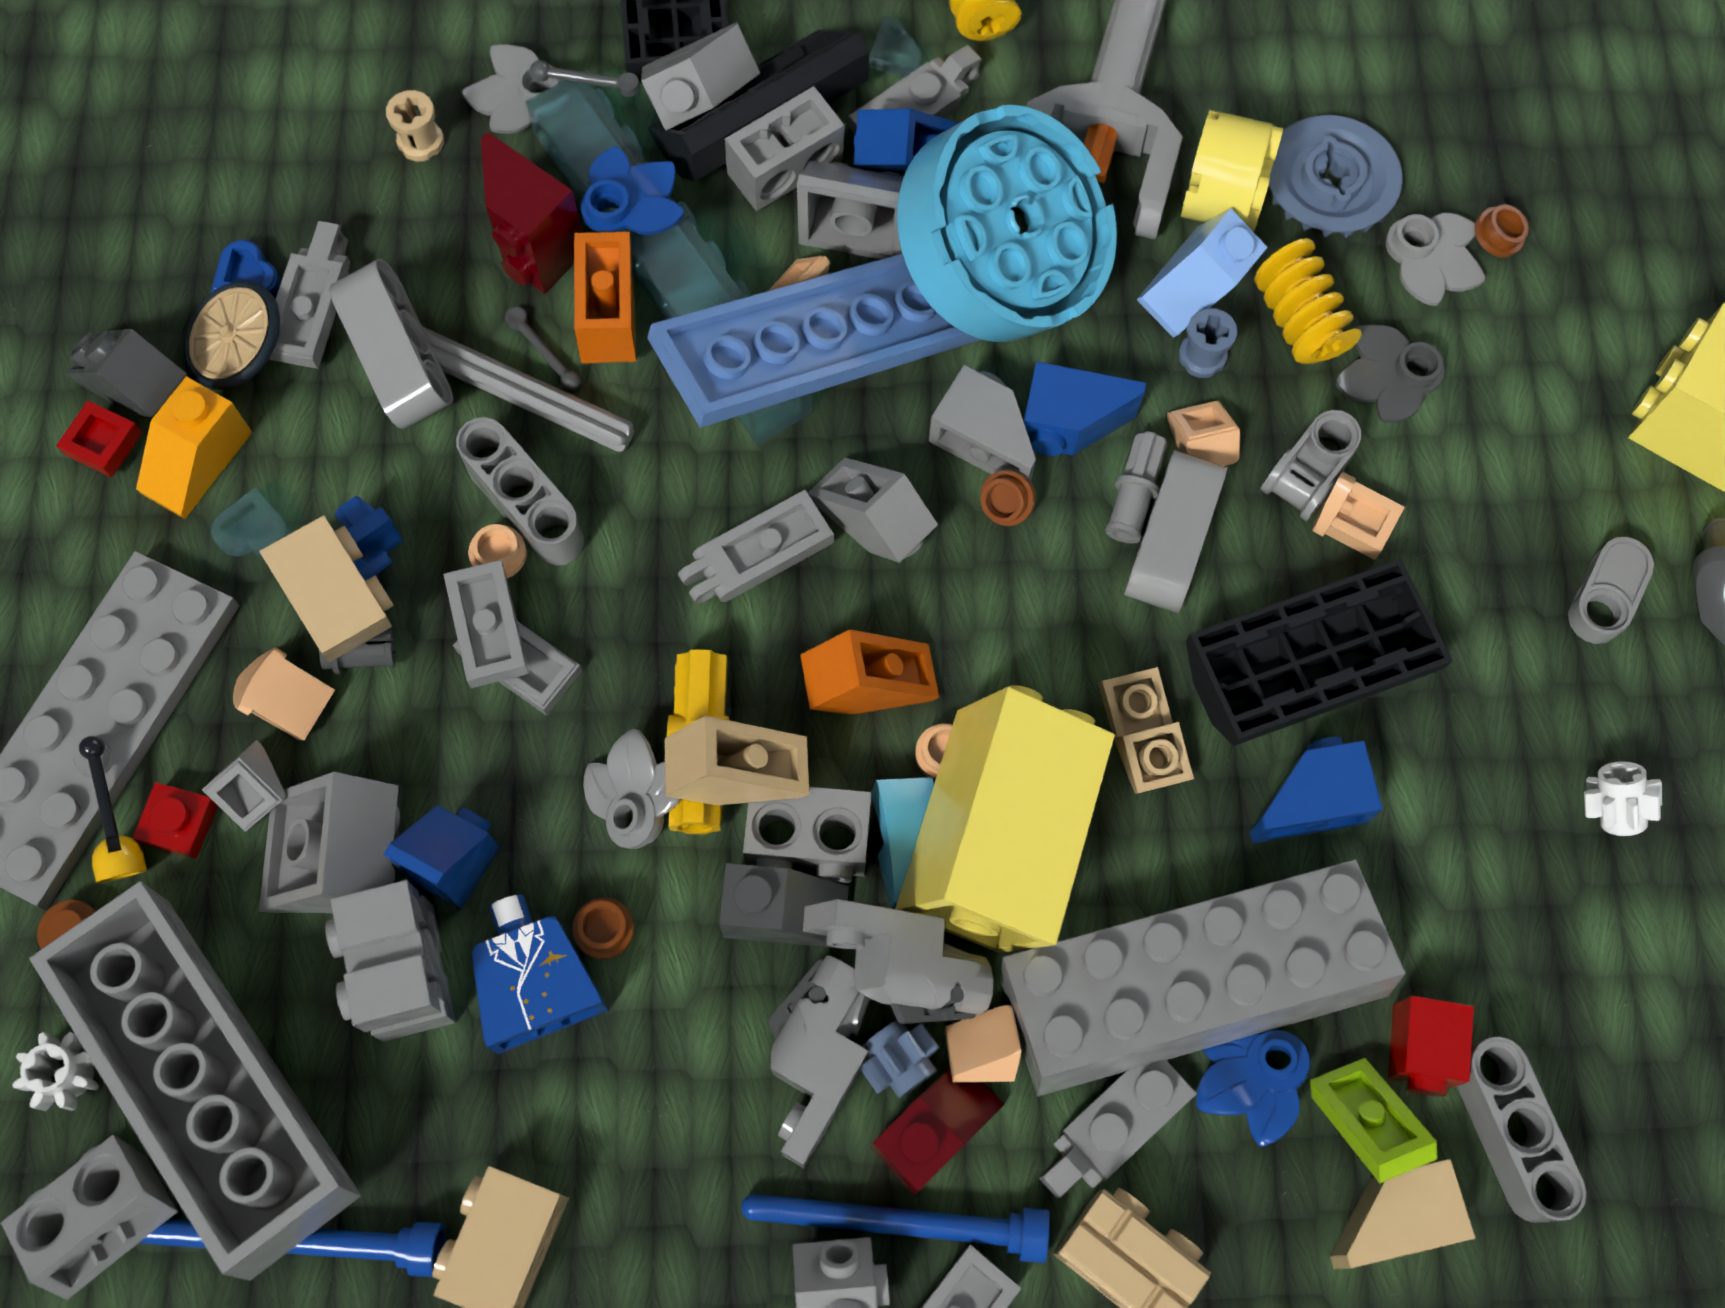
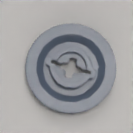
(1352, 151)

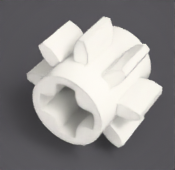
(1623, 798)
(44, 1062)

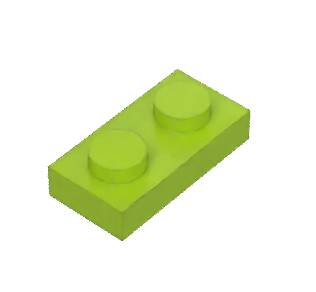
(1373, 1120)

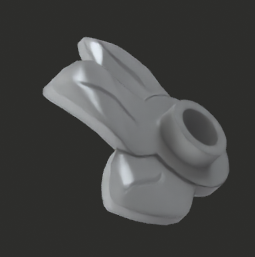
(506, 91)
(1440, 258)
(629, 785)

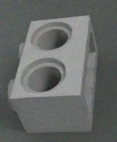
(777, 147)
(810, 819)
(88, 1217)

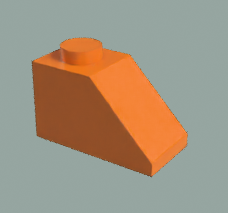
(604, 297)
(868, 673)

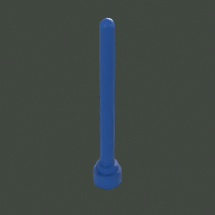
(1021, 1233)
(411, 1249)

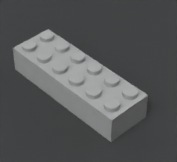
(1199, 976)
(194, 1082)

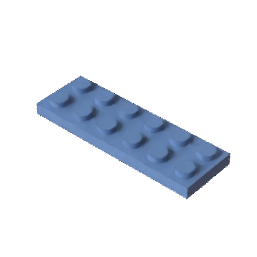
(800, 339)

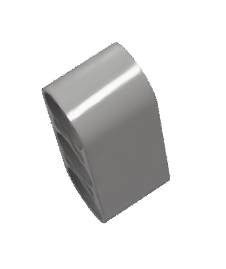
(391, 344)
(514, 468)
(1176, 532)
(1545, 1148)

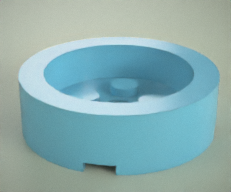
(966, 239)

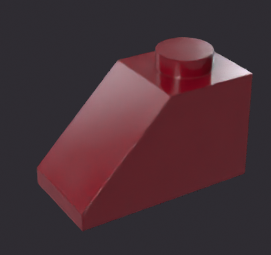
(935, 1129)

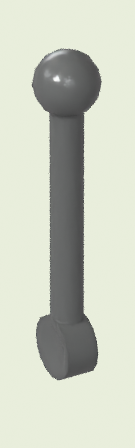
(626, 83)
(518, 321)

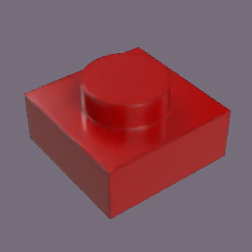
(99, 439)
(175, 820)

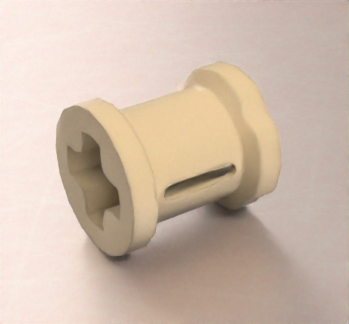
(405, 120)

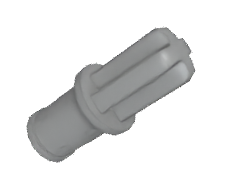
(1136, 487)

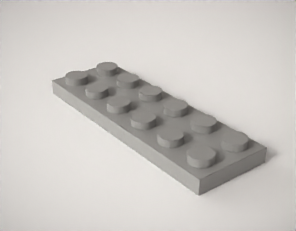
(111, 685)

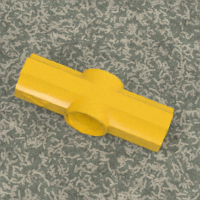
(698, 693)

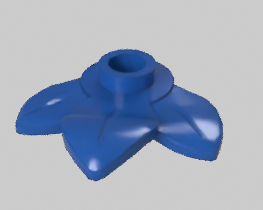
(635, 191)
(1246, 1084)

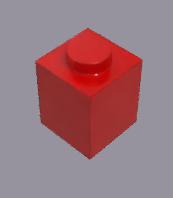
(1430, 1045)

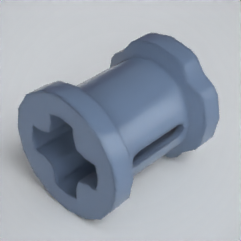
(1207, 342)

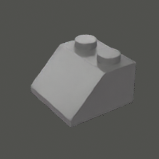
(848, 209)
(328, 843)

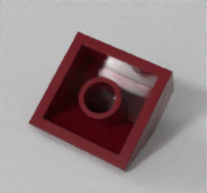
(529, 216)

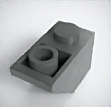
(124, 370)

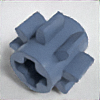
(899, 1058)

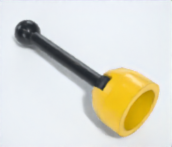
(116, 854)

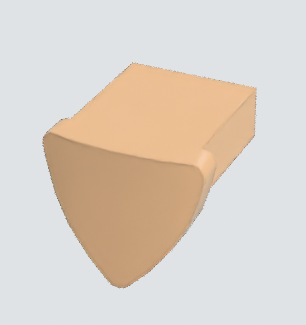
(1357, 516)
(281, 694)

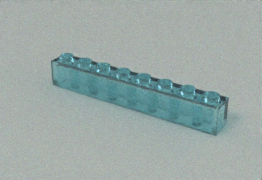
(673, 265)

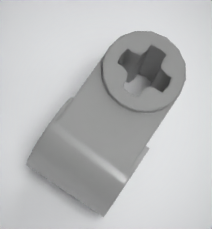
(1311, 470)

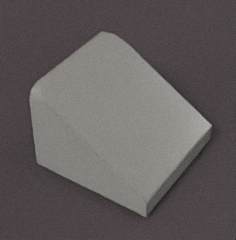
(247, 787)

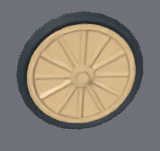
(232, 335)

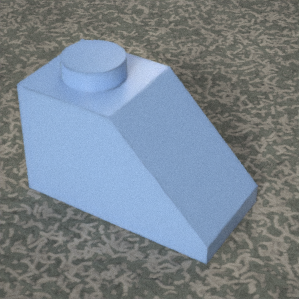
(1202, 271)

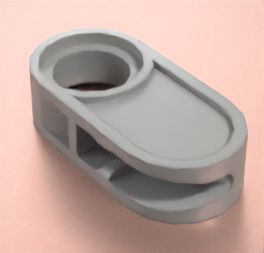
(1617, 579)

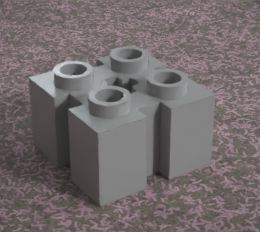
(391, 962)

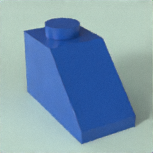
(892, 137)
(1077, 408)
(1321, 792)
(445, 853)

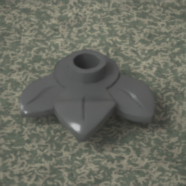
(1384, 373)

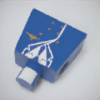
(530, 978)

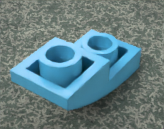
(900, 813)

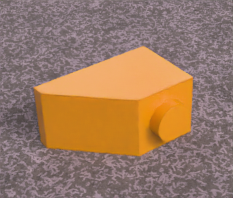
(189, 446)

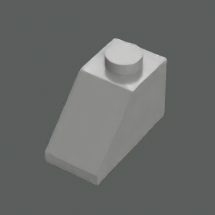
(699, 75)
(982, 424)
(875, 508)

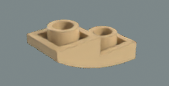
(1144, 731)

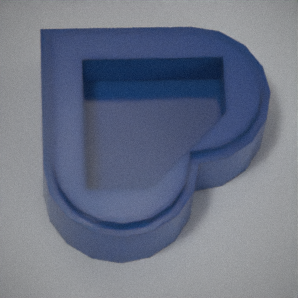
(245, 262)

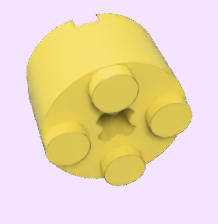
(1231, 168)

